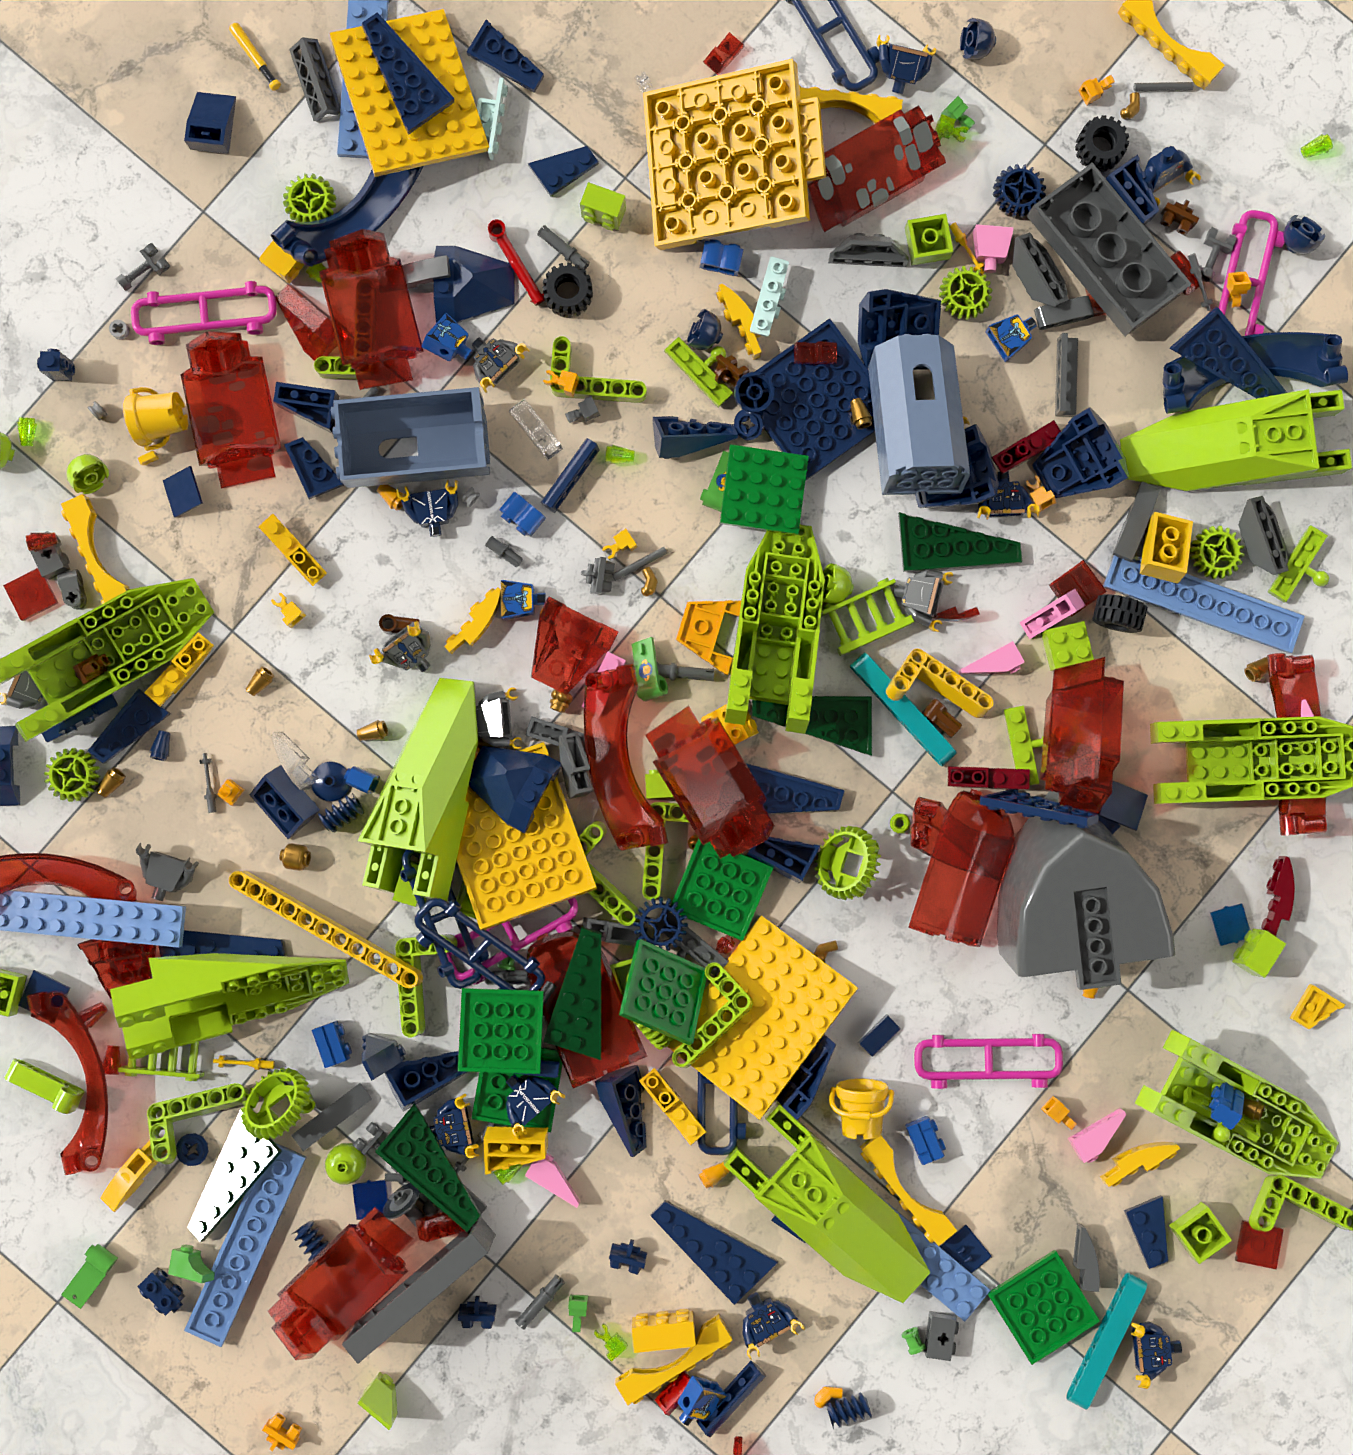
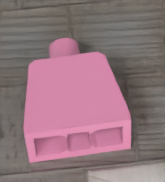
(991, 245)

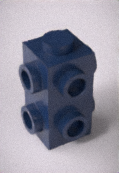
(55, 365)
(161, 1292)

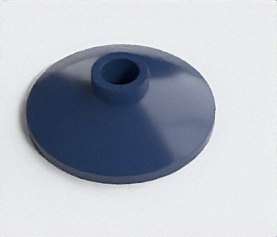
(337, 789)

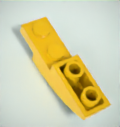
(739, 313)
(292, 549)
(483, 615)
(180, 670)
(673, 1106)
(1145, 1155)
(129, 1177)

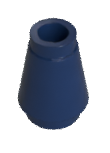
(161, 746)

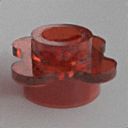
(725, 944)

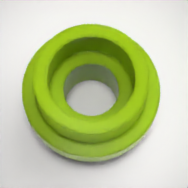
(906, 823)

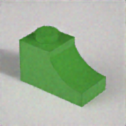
(188, 1264)

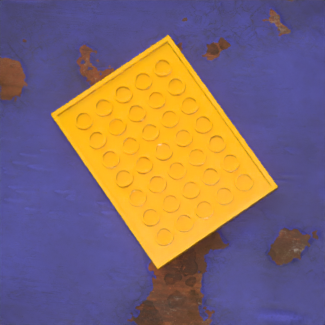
(445, 137)
(517, 871)
(791, 1011)

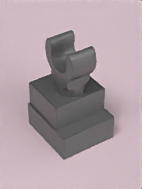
(587, 410)

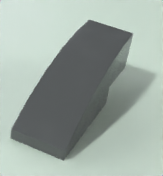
(574, 766)
(613, 931)
(1086, 1260)

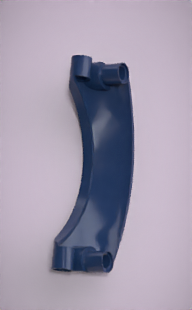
(367, 211)
(1293, 355)

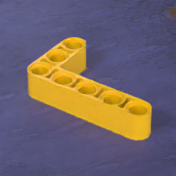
(941, 679)

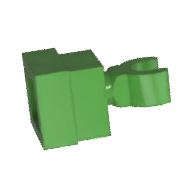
(956, 110)
(577, 1308)

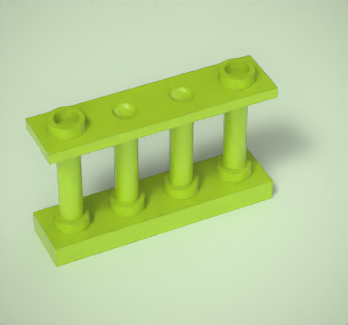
(864, 635)
(190, 1075)

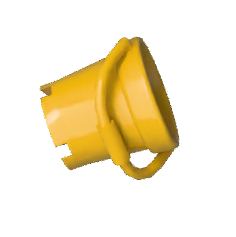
(153, 416)
(861, 1106)

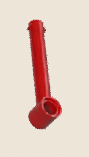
(515, 261)

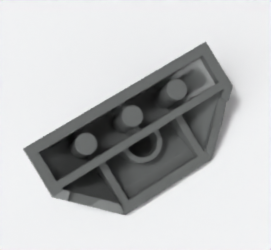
(869, 250)
(1038, 271)
(1263, 536)

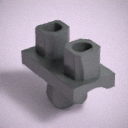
(595, 575)

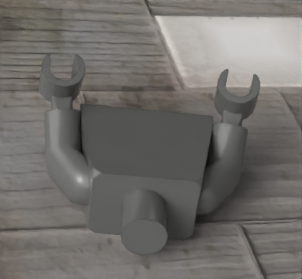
(164, 871)

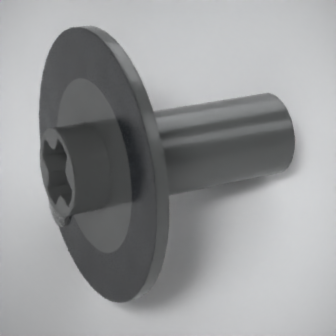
(403, 1202)

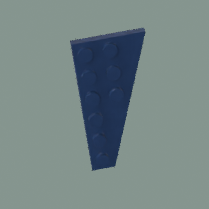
(1224, 352)
(794, 794)
(207, 943)

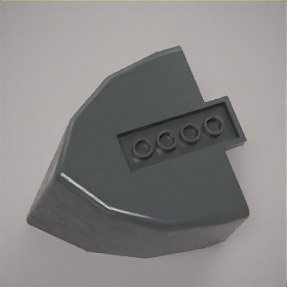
(1078, 905)

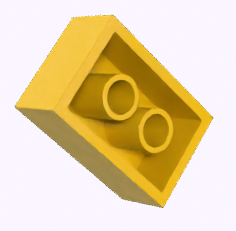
(1166, 547)
(663, 1331)

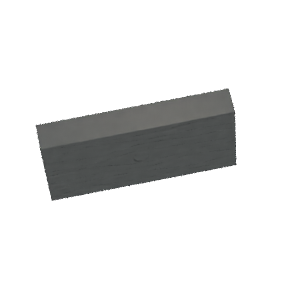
(1108, 249)
(418, 1290)

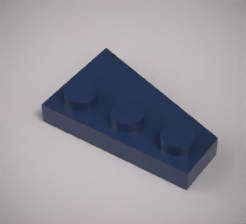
(563, 169)
(311, 469)
(1149, 1230)

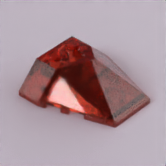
(567, 646)

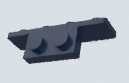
(84, 717)

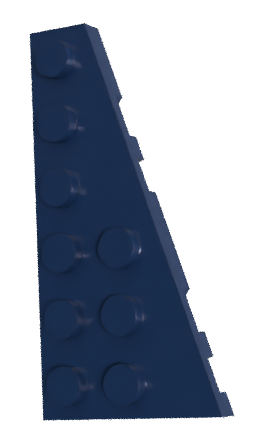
(410, 83)
(1034, 806)
(720, 1256)

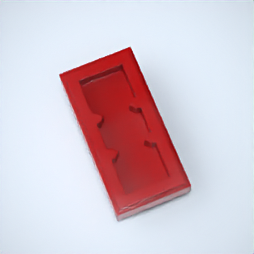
(669, 1396)

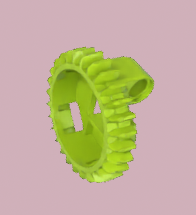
(834, 858)
(273, 1089)

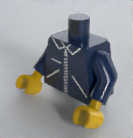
(431, 507)
(528, 1100)

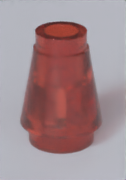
(40, 541)
(93, 1014)
(112, 1060)

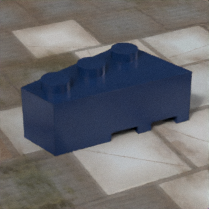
(787, 857)

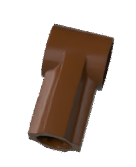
(399, 623)
(938, 715)

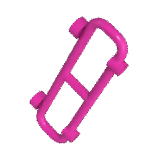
(1275, 239)
(254, 324)
(561, 924)
(1039, 1079)

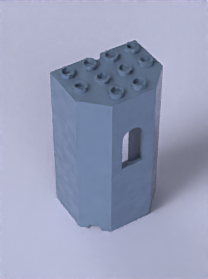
(447, 428)
(918, 440)

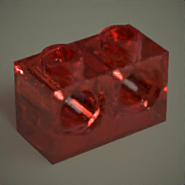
(436, 1227)

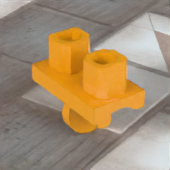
(280, 1436)

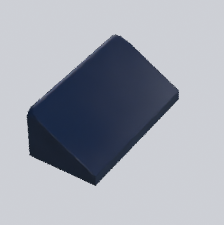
(879, 1035)

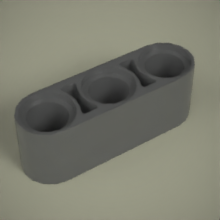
(1068, 312)

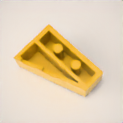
(505, 1150)

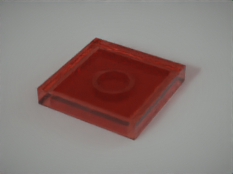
(30, 594)
(1259, 1247)

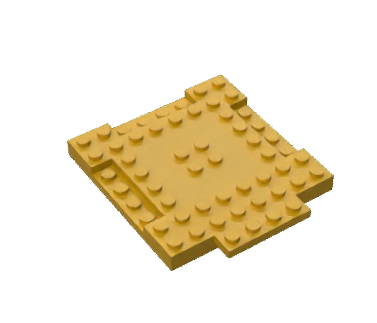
(731, 154)

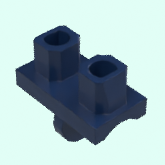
(628, 1255)
(477, 1311)

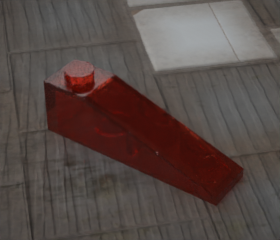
(308, 323)

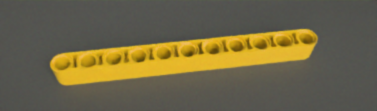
(316, 929)

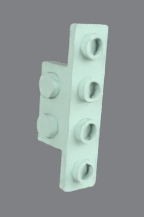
(489, 114)
(769, 297)

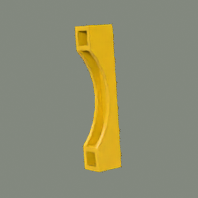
(1198, 65)
(869, 105)
(82, 520)
(934, 1221)
(639, 1382)

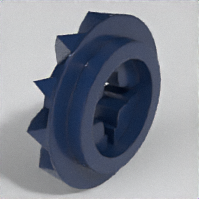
(743, 429)
(183, 1150)

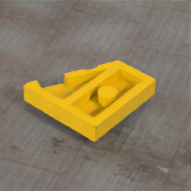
(1314, 1007)

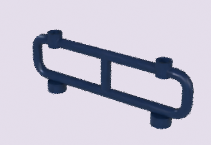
(839, 75)
(428, 936)
(446, 968)
(737, 1130)

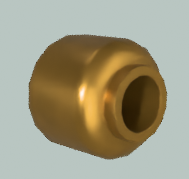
(295, 857)

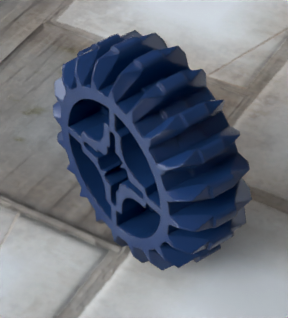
(1003, 189)
(666, 907)

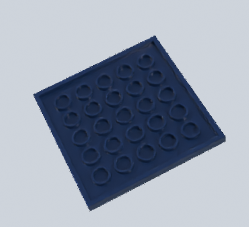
(813, 401)

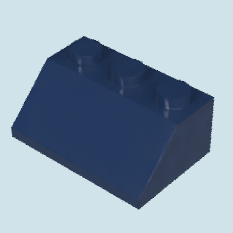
(284, 802)

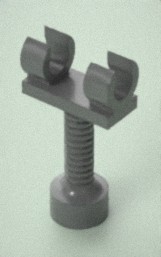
(149, 251)
(1207, 272)
(362, 1146)

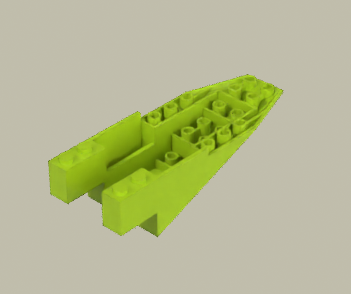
(1237, 444)
(778, 628)
(133, 630)
(1257, 759)
(426, 795)
(209, 993)
(1290, 1132)
(834, 1211)

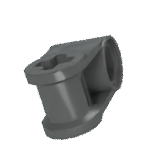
(71, 586)

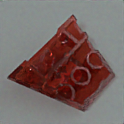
(118, 962)

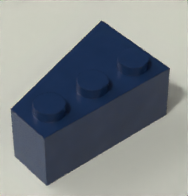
(1133, 189)
(307, 403)

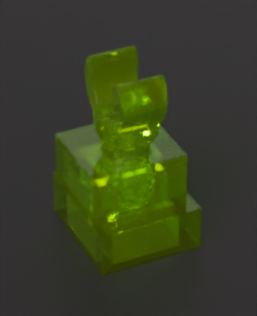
(945, 128)
(614, 1344)

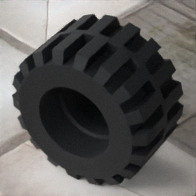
(1109, 130)
(567, 274)
(1119, 613)

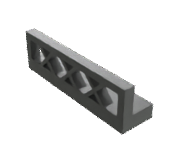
(317, 75)
(1066, 376)

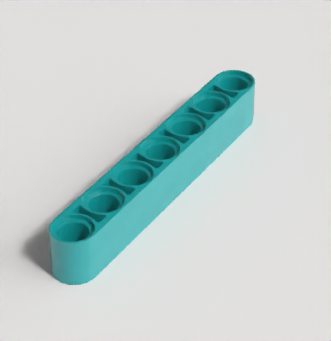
(904, 711)
(1106, 1341)

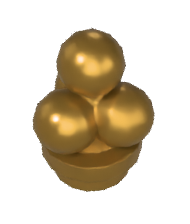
(560, 701)

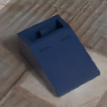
(210, 123)

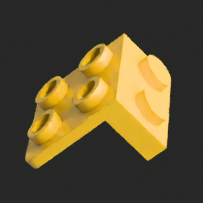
(280, 262)
(735, 731)

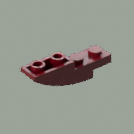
(1026, 447)
(988, 777)
(1283, 890)

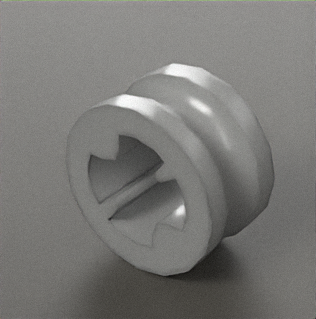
(112, 329)
(97, 410)
(470, 497)

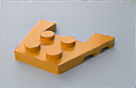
(701, 627)

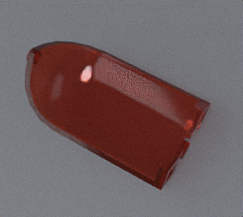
(964, 871)
(618, 1034)

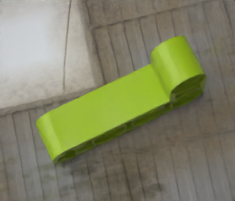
(46, 1085)

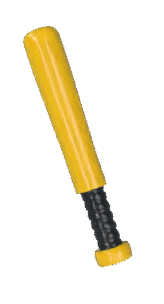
(243, 40)

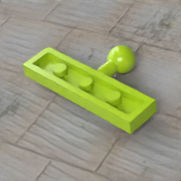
(700, 371)
(1299, 564)
(1020, 741)
(1200, 1103)

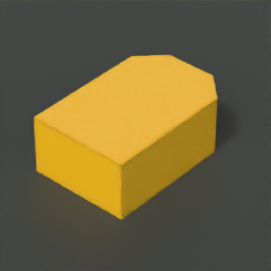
(148, 458)

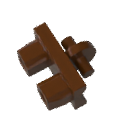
(1181, 214)
(727, 370)
(91, 667)

